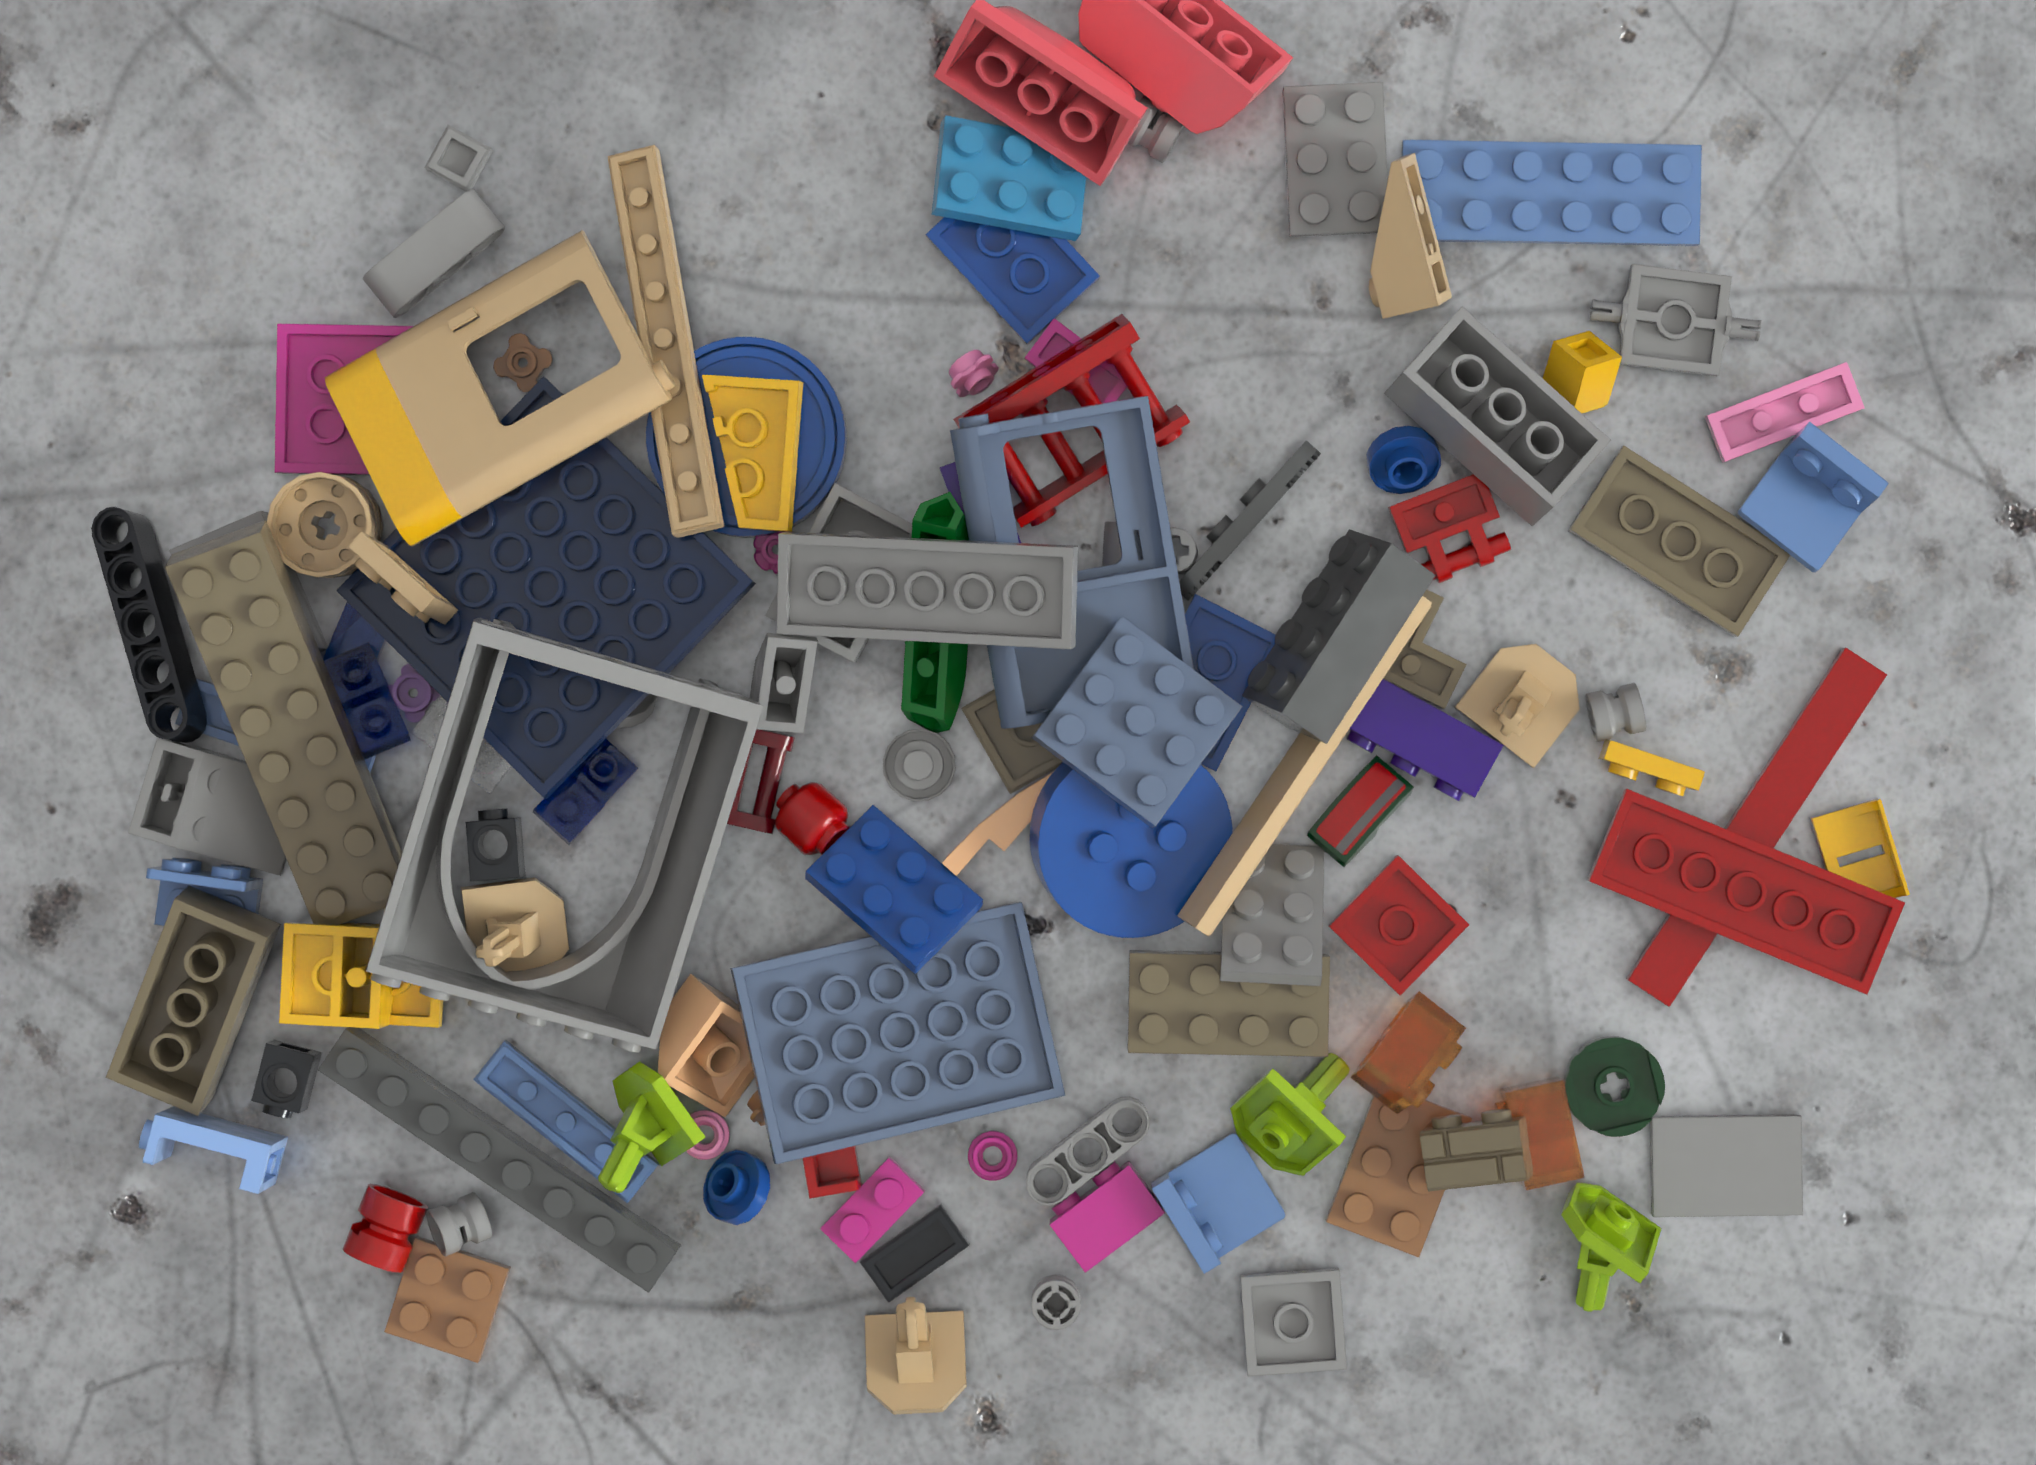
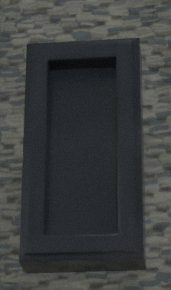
(914, 1253)

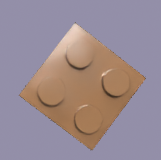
(447, 1300)

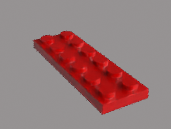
(1746, 891)

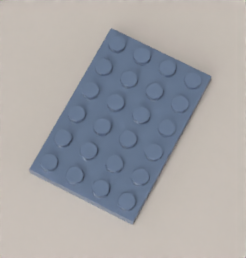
(869, 1051)

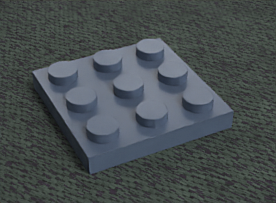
(1137, 722)

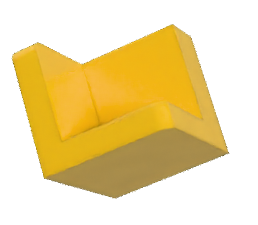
(1582, 370)

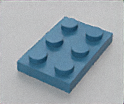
(1005, 181)

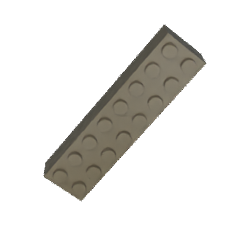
(288, 722)

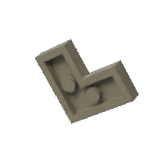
(1424, 669)

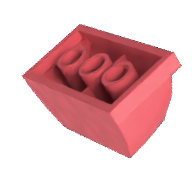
(1183, 55)
(1042, 87)

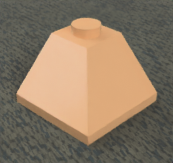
(705, 1047)

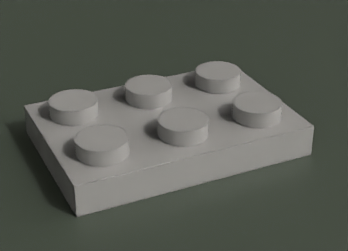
(1335, 158)
(1277, 921)

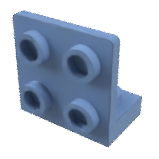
(1811, 496)
(224, 881)
(1217, 1200)

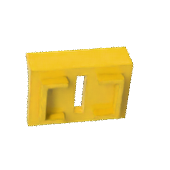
(1857, 830)

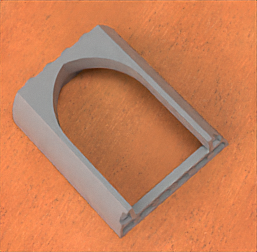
(630, 969)

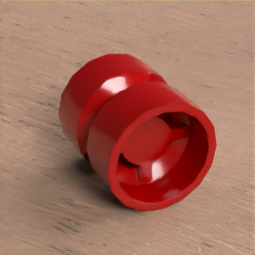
(385, 1228)

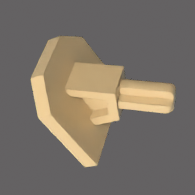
(1522, 700)
(515, 923)
(915, 1358)

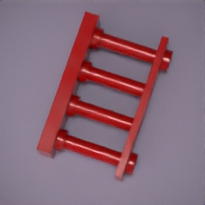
(1070, 371)

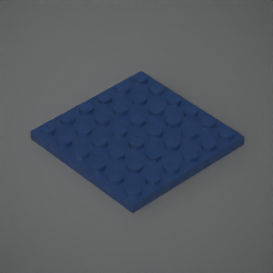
(568, 559)

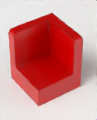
(832, 1172)

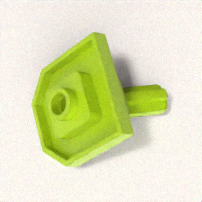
(1286, 1120)
(650, 1123)
(1611, 1240)

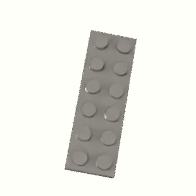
(927, 590)

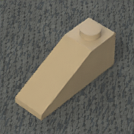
(1406, 254)

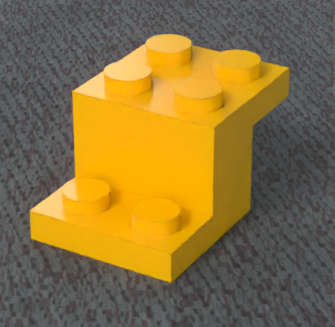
(329, 985)

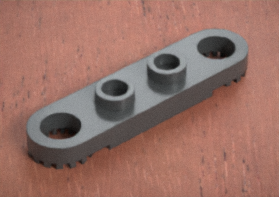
(1258, 502)

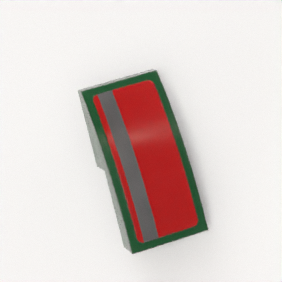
(1360, 811)

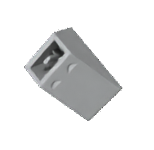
(206, 807)

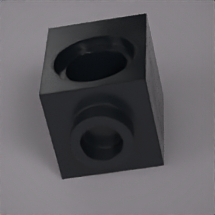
(483, 866)
(301, 1062)

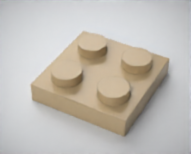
(412, 591)

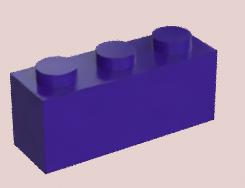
(1425, 740)

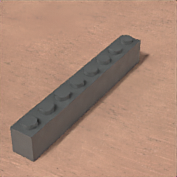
(499, 1157)

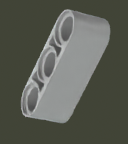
(434, 253)
(1070, 1168)

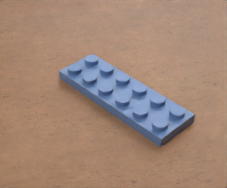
(1561, 192)

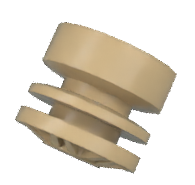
(296, 518)

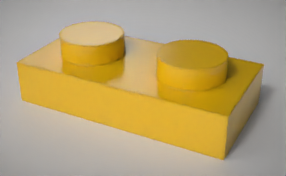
(1670, 774)

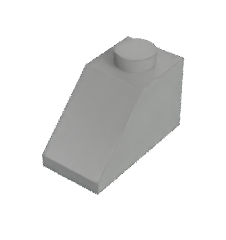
(783, 681)

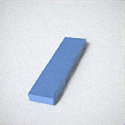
(556, 1113)

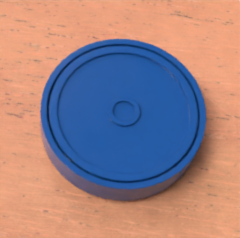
(821, 424)
(1114, 867)

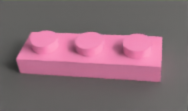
(1784, 412)

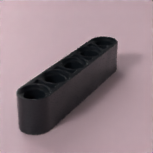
(132, 609)

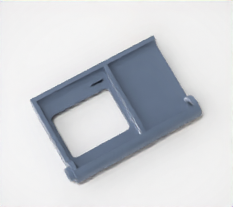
(1142, 591)

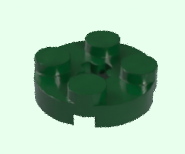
(1638, 1101)

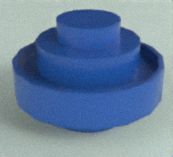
(1403, 459)
(736, 1187)

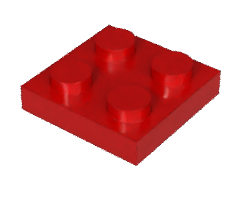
(1398, 925)

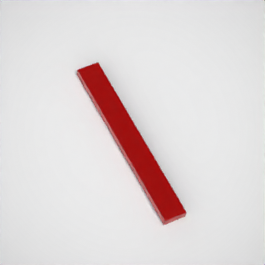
(1768, 808)

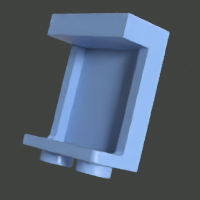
(259, 1147)

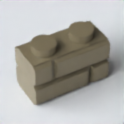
(1476, 1151)

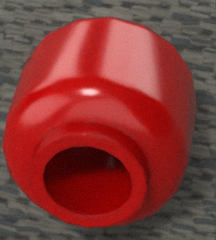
(811, 818)

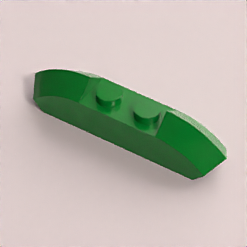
(935, 670)

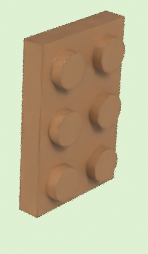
(1385, 1180)

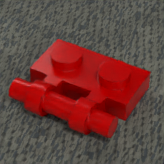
(1444, 513)

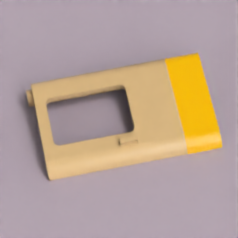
(431, 425)

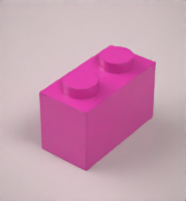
(1105, 1214)

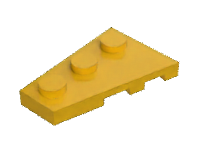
(760, 446)

